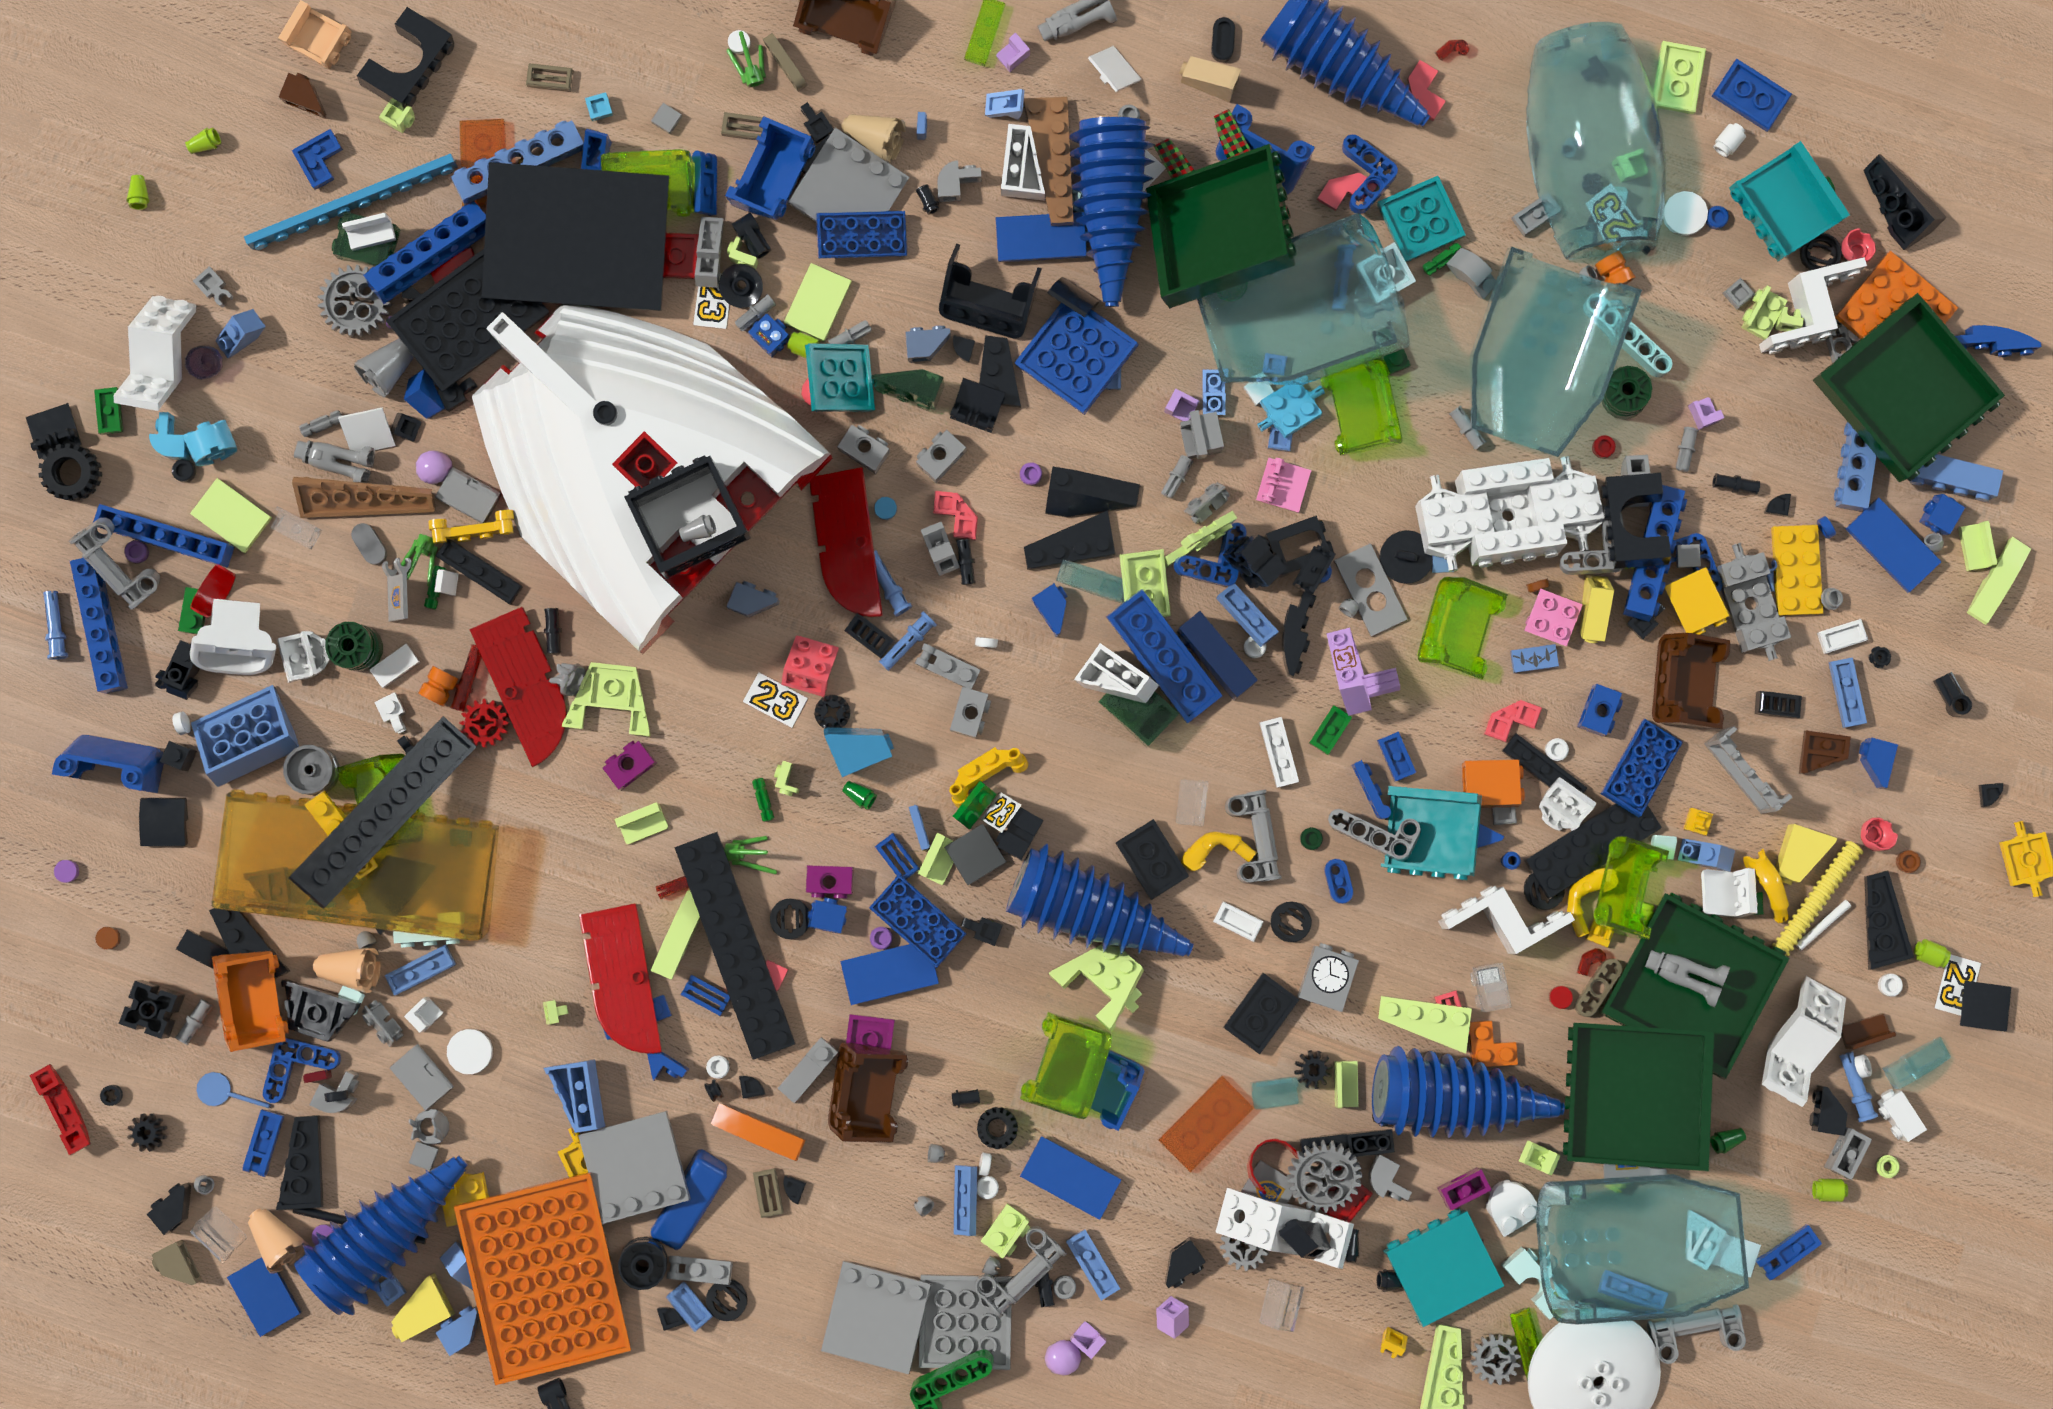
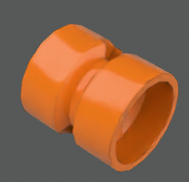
(1614, 269)
(438, 686)

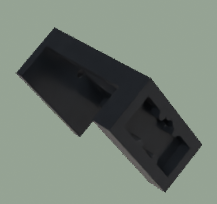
(1309, 524)

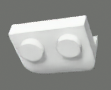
(302, 655)
(1565, 806)
(1510, 1206)

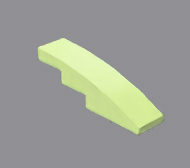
(1998, 581)
(677, 938)

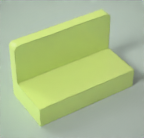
(1977, 546)
(642, 823)
(937, 861)
(1346, 1083)

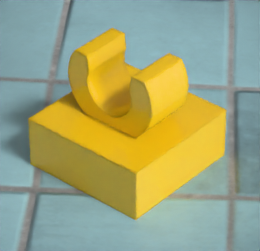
(1698, 821)
(1599, 934)
(1394, 1342)

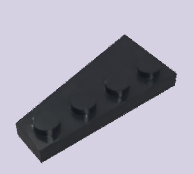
(1076, 543)
(1884, 923)
(241, 936)
(303, 1168)

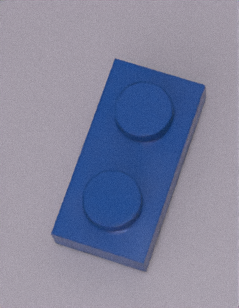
(1396, 756)

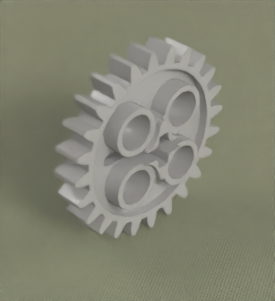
(351, 319)
(1324, 1176)

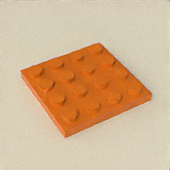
(1884, 291)

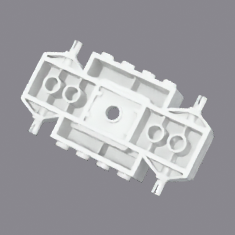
(1542, 510)

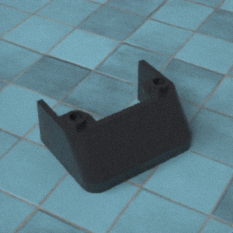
(984, 305)

